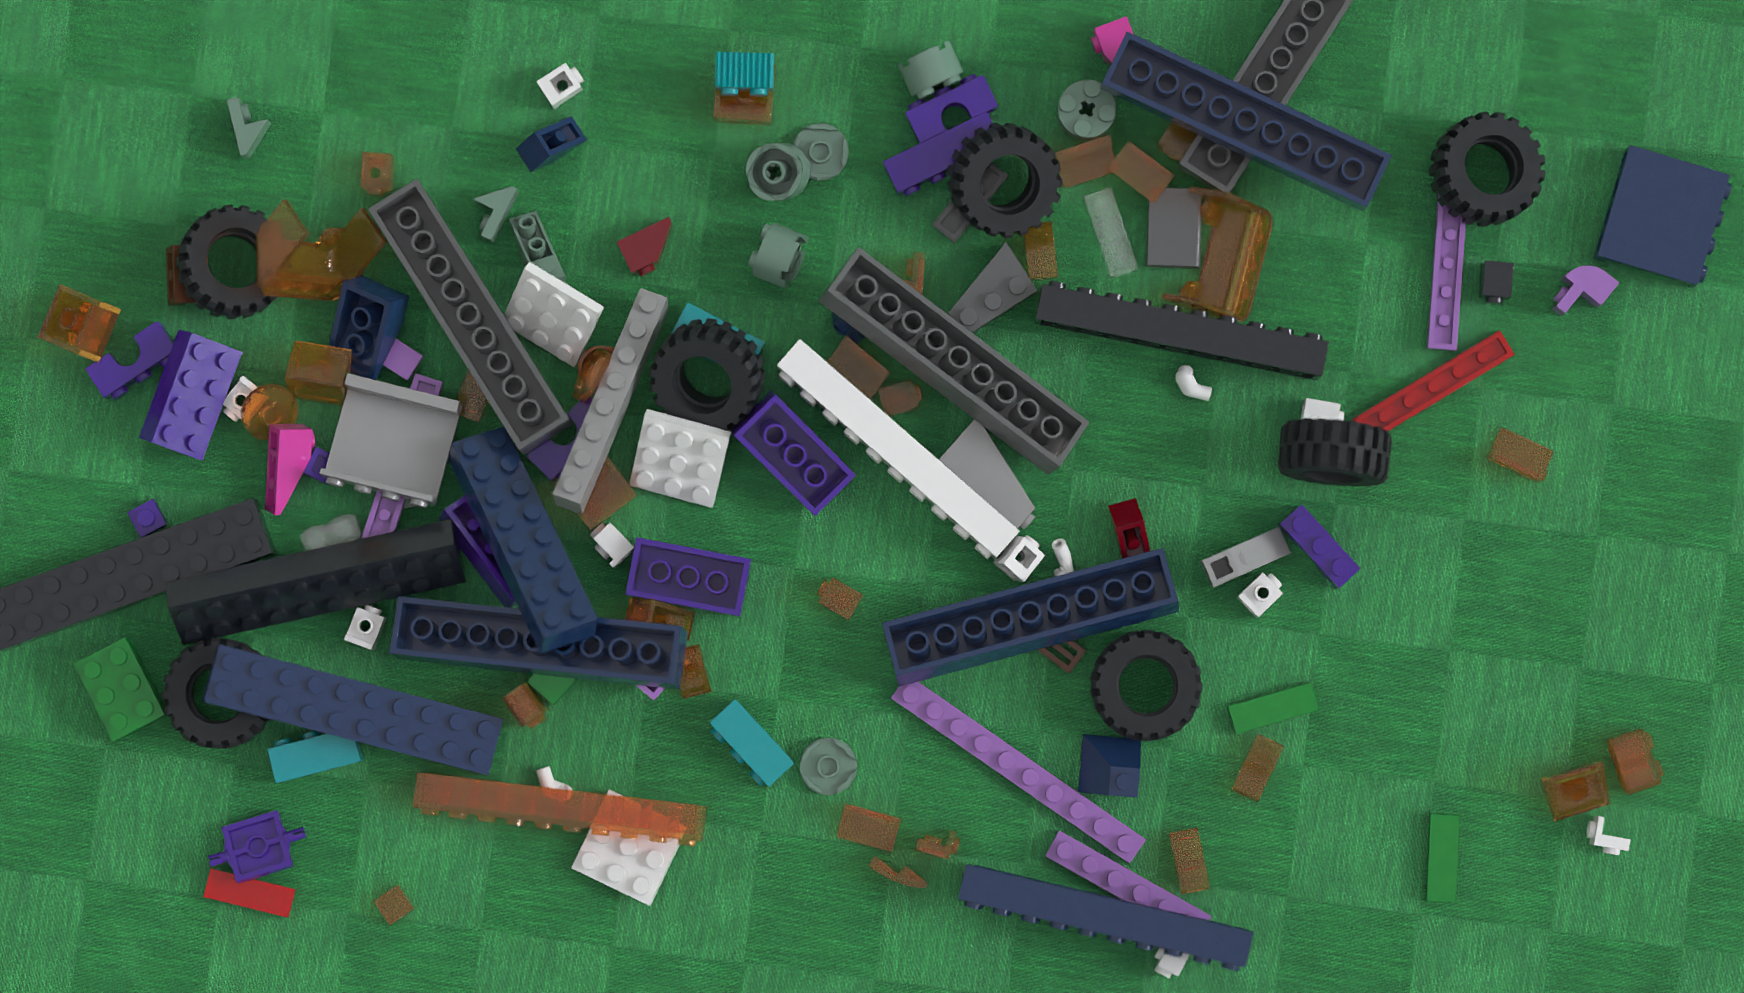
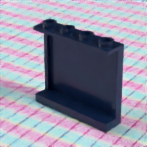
(1663, 215)

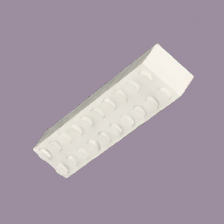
(897, 449)

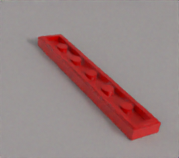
(1438, 383)

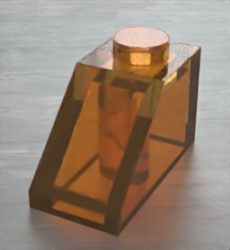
(659, 612)

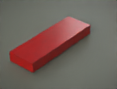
(250, 894)

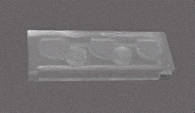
(1110, 233)

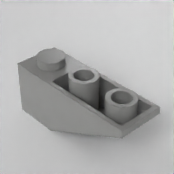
(1245, 557)

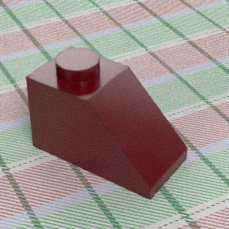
(645, 247)
(1129, 528)

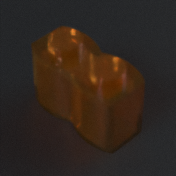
(526, 706)
(1634, 761)

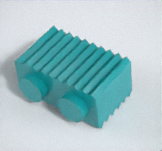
(744, 73)

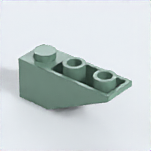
(535, 244)

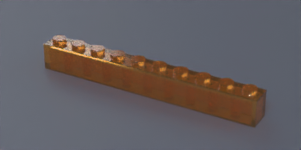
(560, 807)

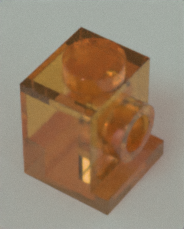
(381, 161)

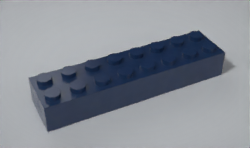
(523, 539)

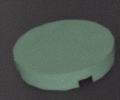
(824, 149)
(828, 766)

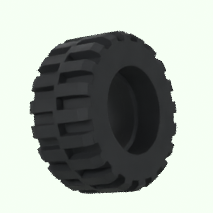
(1514, 146)
(1033, 201)
(195, 272)
(726, 348)
(1334, 452)
(1174, 657)
(181, 704)

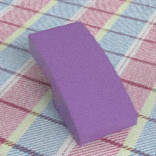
(403, 360)

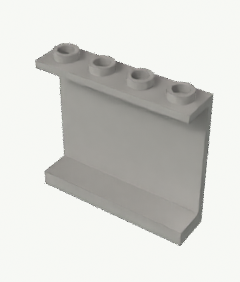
(392, 441)

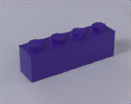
(930, 158)
(476, 549)

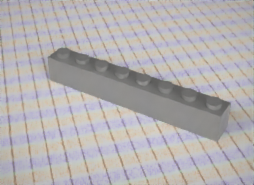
(611, 401)

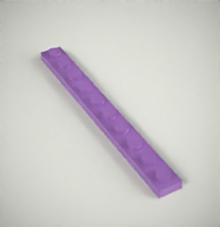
(1019, 770)

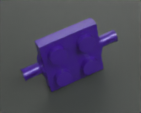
(257, 846)

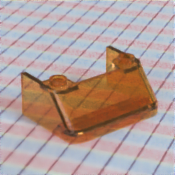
(1232, 256)
(312, 269)

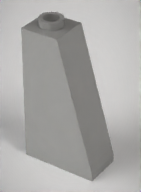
(985, 471)

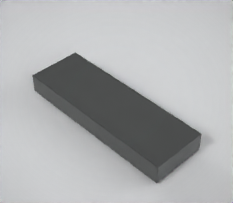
(951, 222)

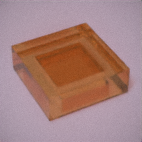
(394, 904)

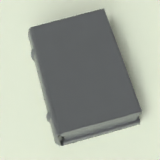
(1174, 230)

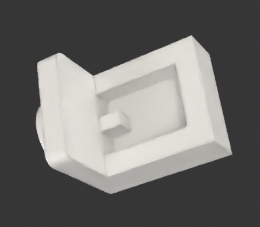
(1610, 843)

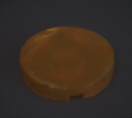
(591, 375)
(268, 406)

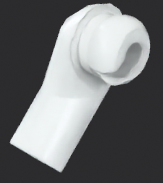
(1189, 386)
(1063, 556)
(546, 779)

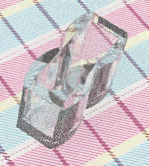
(339, 530)

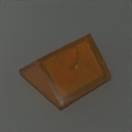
(318, 372)
(1576, 790)

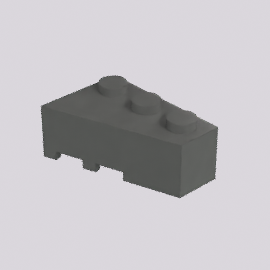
(994, 292)

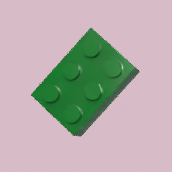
(121, 689)

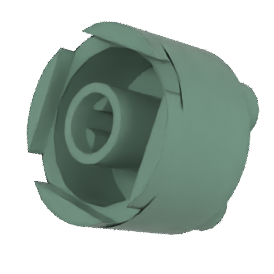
(931, 69)
(1081, 126)
(763, 178)
(778, 255)

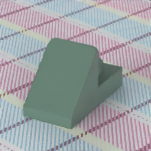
(247, 135)
(500, 203)

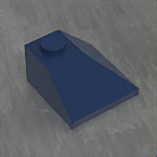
(1110, 766)

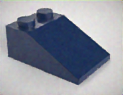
(368, 323)

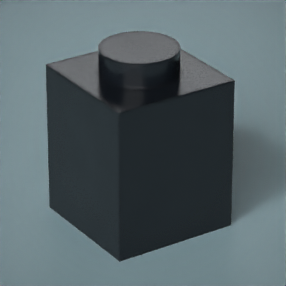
(1496, 281)

